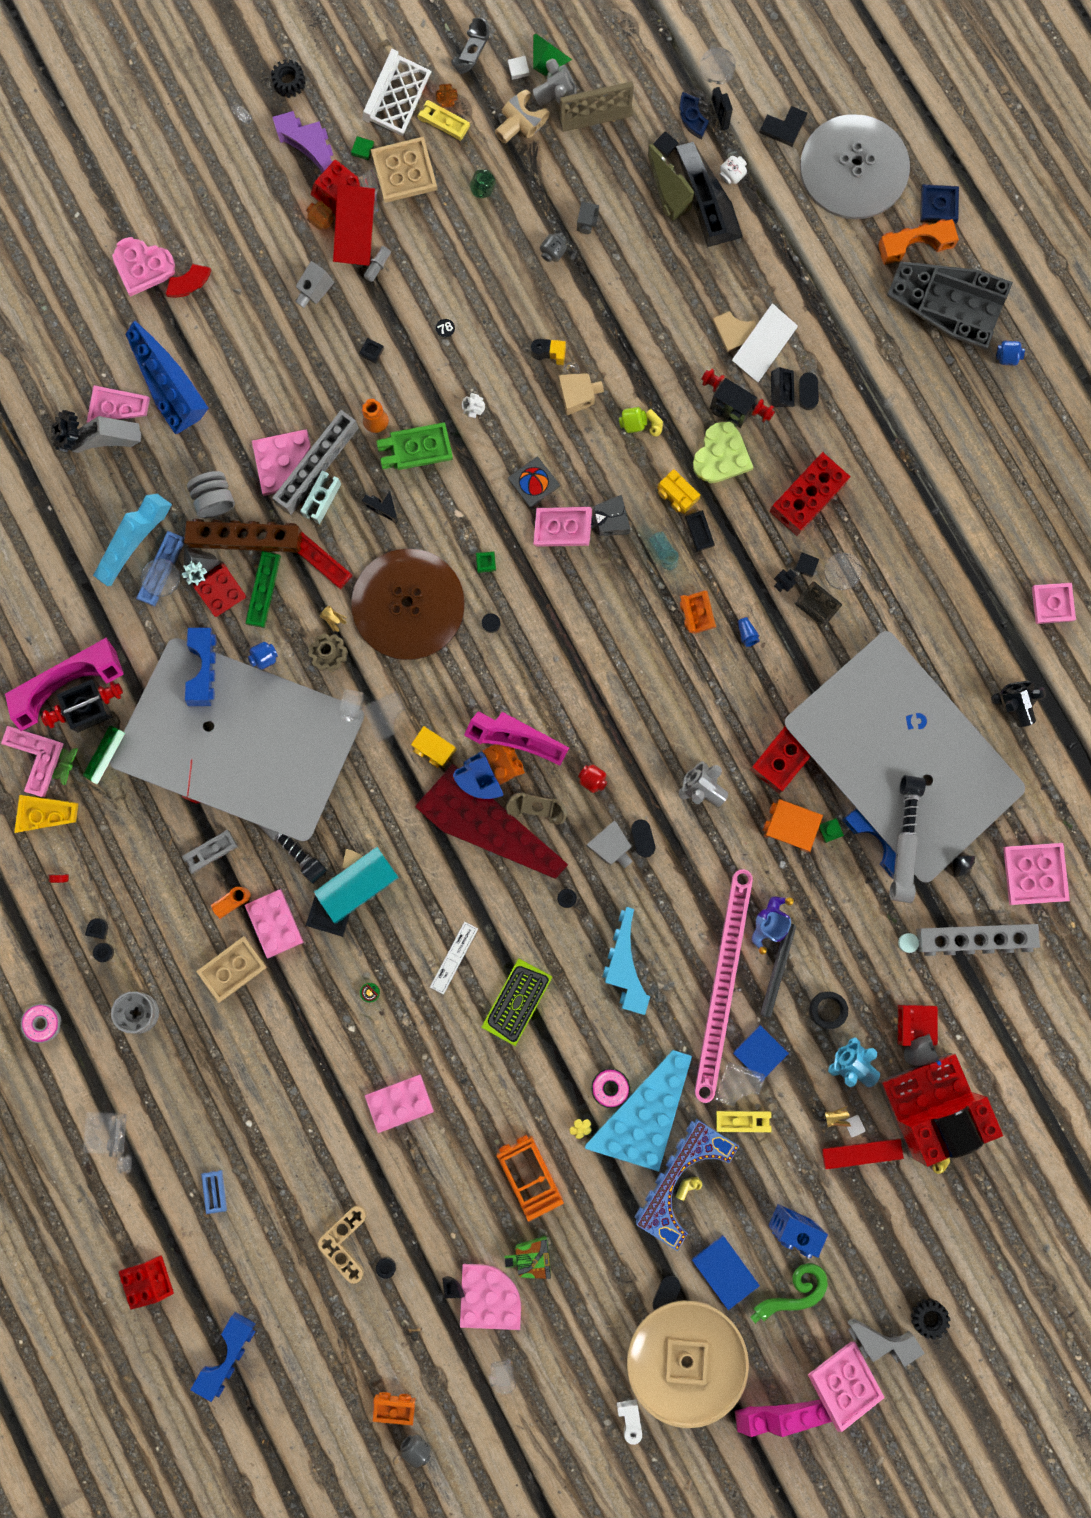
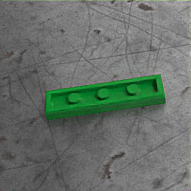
(263, 589)

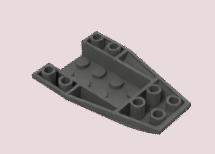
(952, 299)

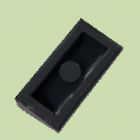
(782, 387)

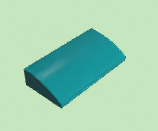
(356, 885)

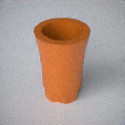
(374, 416)

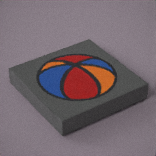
(533, 482)

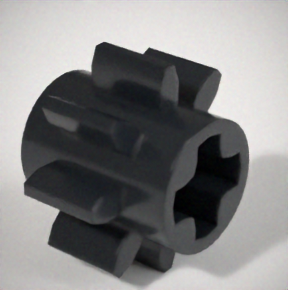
(785, 580)

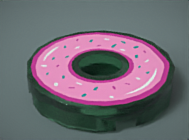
(622, 1088)

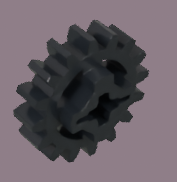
(65, 431)

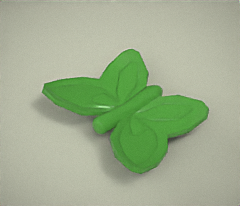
(65, 765)

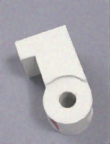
(632, 1428)

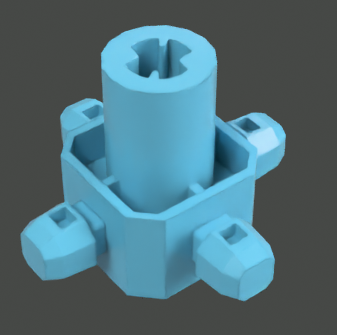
(855, 1063)

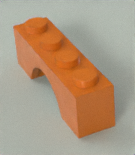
(939, 236)

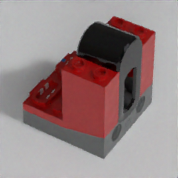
(938, 1111)

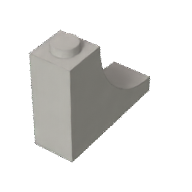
(107, 432)

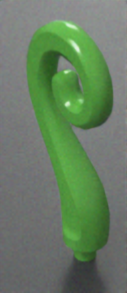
(770, 1306)

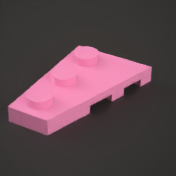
(116, 404)

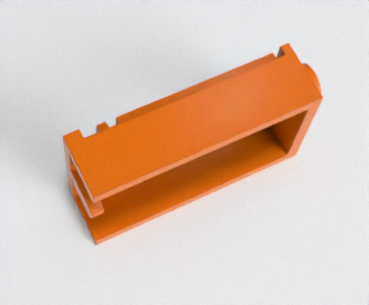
(542, 1202)

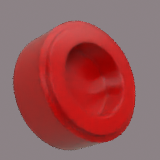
(58, 878)

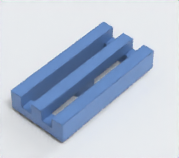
(219, 1174)

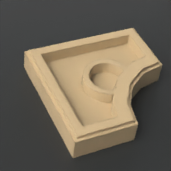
(732, 331)

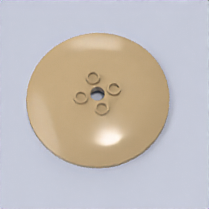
(694, 1393)

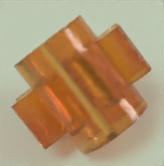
(446, 95)

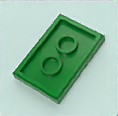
(103, 754)

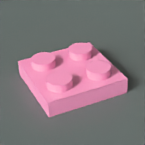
(1053, 603)

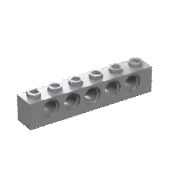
(316, 460)
(1028, 939)

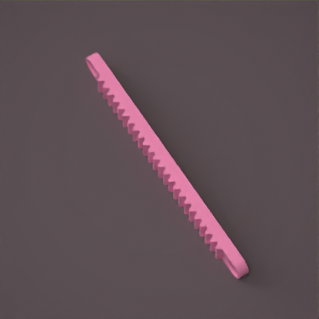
(723, 986)

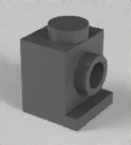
(587, 217)

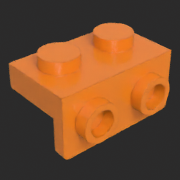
(697, 612)
(503, 762)
(394, 1408)

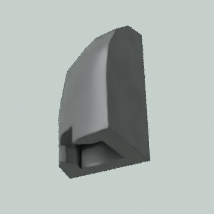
(921, 1051)

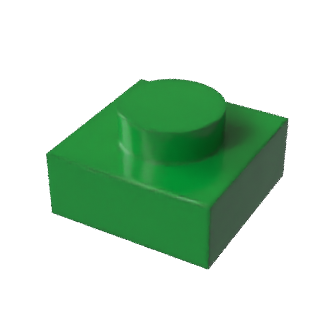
(830, 830)

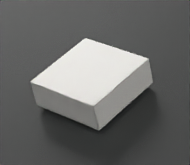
(518, 67)

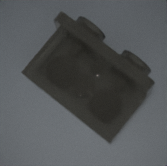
(818, 604)

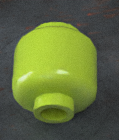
(633, 420)

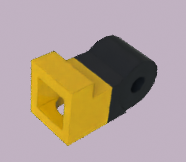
(549, 349)

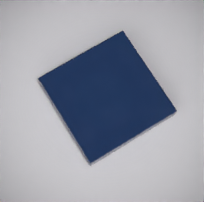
(939, 203)

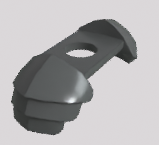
(479, 35)

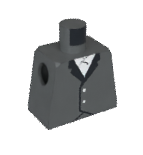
(611, 517)

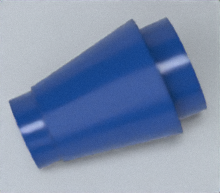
(748, 633)

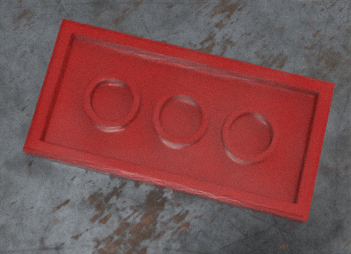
(354, 225)

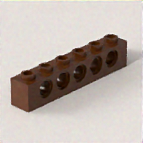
(196, 528)

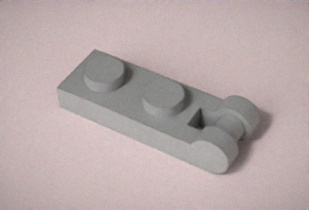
(210, 851)

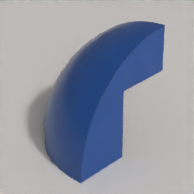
(477, 778)

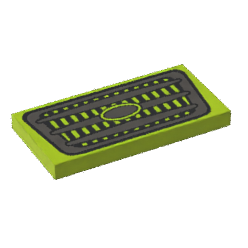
(517, 1002)

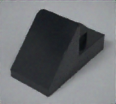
(384, 509)

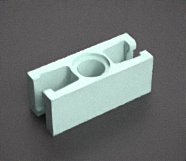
(317, 490)

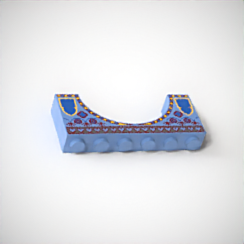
(699, 1144)

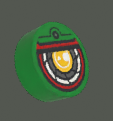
(370, 992)

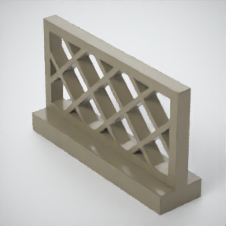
(594, 113)

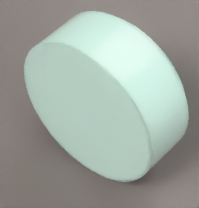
(908, 943)

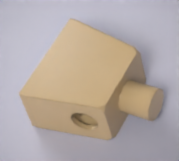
(578, 391)

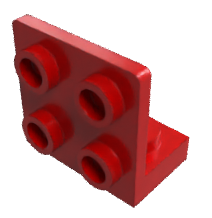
(326, 185)
(219, 590)
(916, 1022)
(146, 1283)

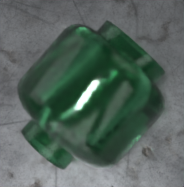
(482, 183)

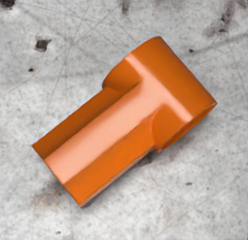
(230, 902)

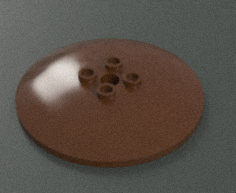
(411, 630)

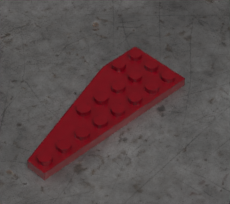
(486, 826)

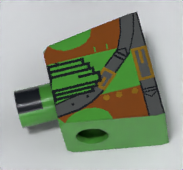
(531, 1259)

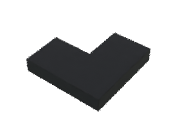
(722, 107)
(786, 130)

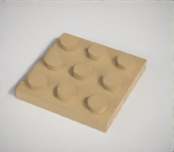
(404, 169)

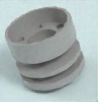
(210, 494)
(124, 1017)

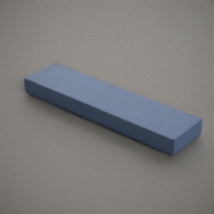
(169, 550)

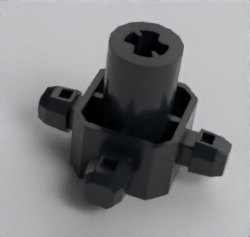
(1019, 699)

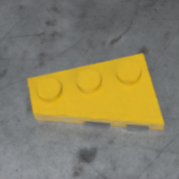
(43, 812)

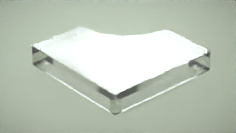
(383, 714)
(738, 1082)

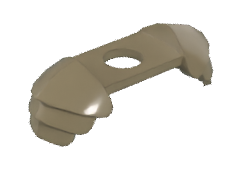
(522, 803)

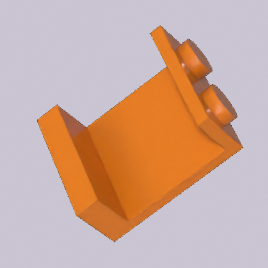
(792, 825)

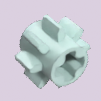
(195, 578)

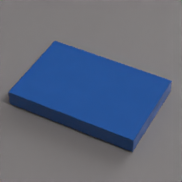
(725, 1272)

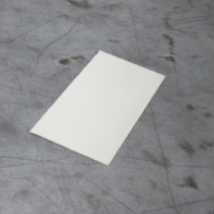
(765, 343)

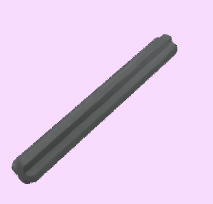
(777, 973)

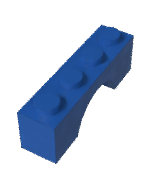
(199, 689)
(858, 824)
(211, 1378)

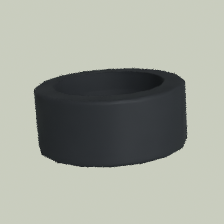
(843, 1010)

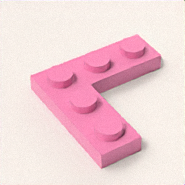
(46, 759)

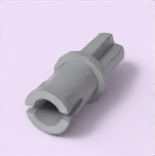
(377, 264)

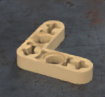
(337, 1240)

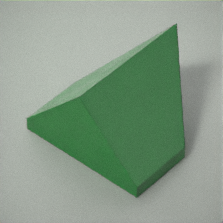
(545, 51)

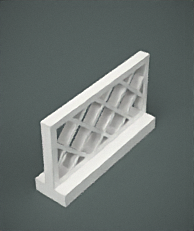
(381, 88)

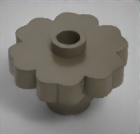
(331, 661)

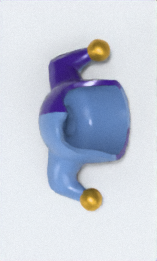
(772, 923)

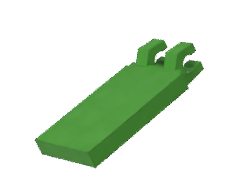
(416, 447)

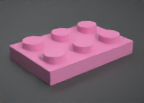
(562, 526)
(274, 923)
(399, 1103)

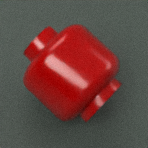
(592, 778)

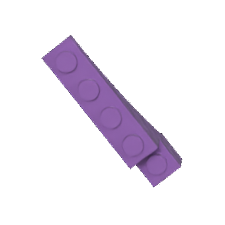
(307, 139)

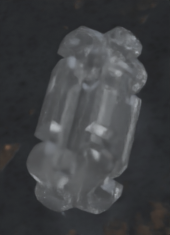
(242, 114)

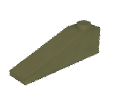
(673, 189)

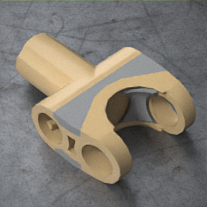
(520, 118)

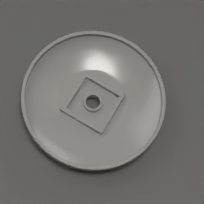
(848, 188)

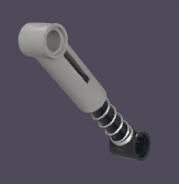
(310, 867)
(902, 887)

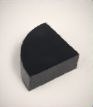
(452, 1288)

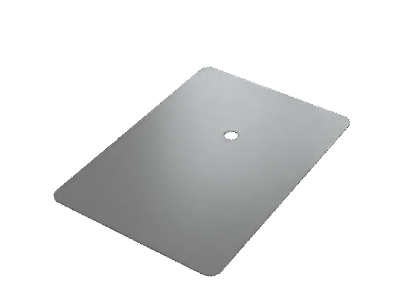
(863, 744)
(269, 750)

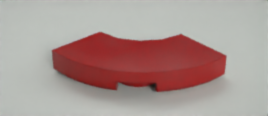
(189, 282)

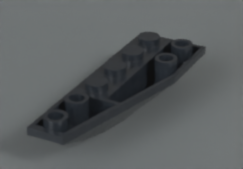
(709, 199)

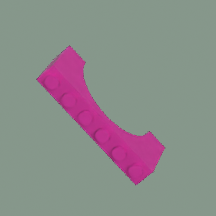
(27, 699)

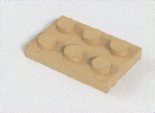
(231, 969)

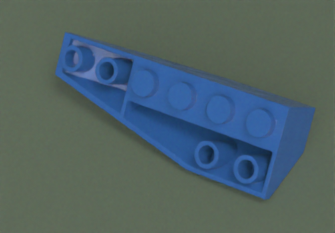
(166, 380)

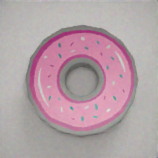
(29, 1023)

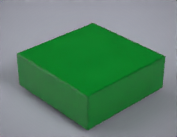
(362, 148)
(486, 562)

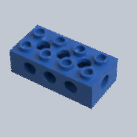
(797, 1231)

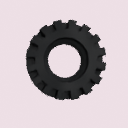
(285, 69)
(930, 1331)

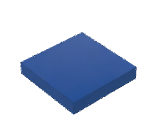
(760, 1052)

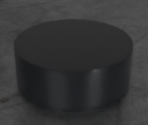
(491, 623)
(567, 898)
(103, 952)
(386, 1267)

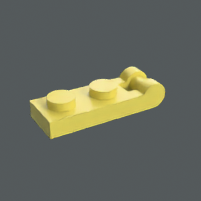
(444, 120)
(742, 1121)

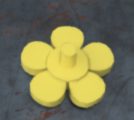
(580, 1128)

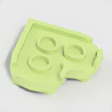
(722, 454)

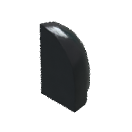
(963, 865)

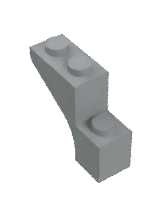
(875, 1345)

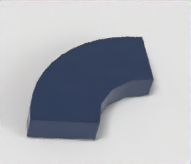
(691, 117)

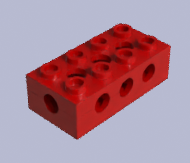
(810, 506)
(776, 752)

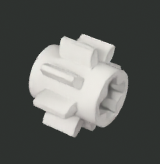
(473, 405)

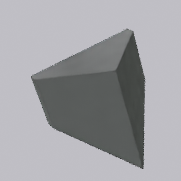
(207, 560)

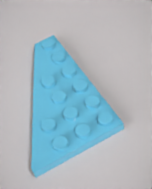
(644, 1122)

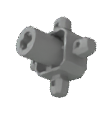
(558, 84)
(702, 783)

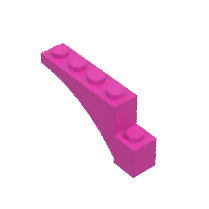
(515, 734)
(781, 1419)

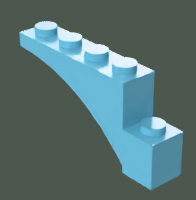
(129, 535)
(622, 970)

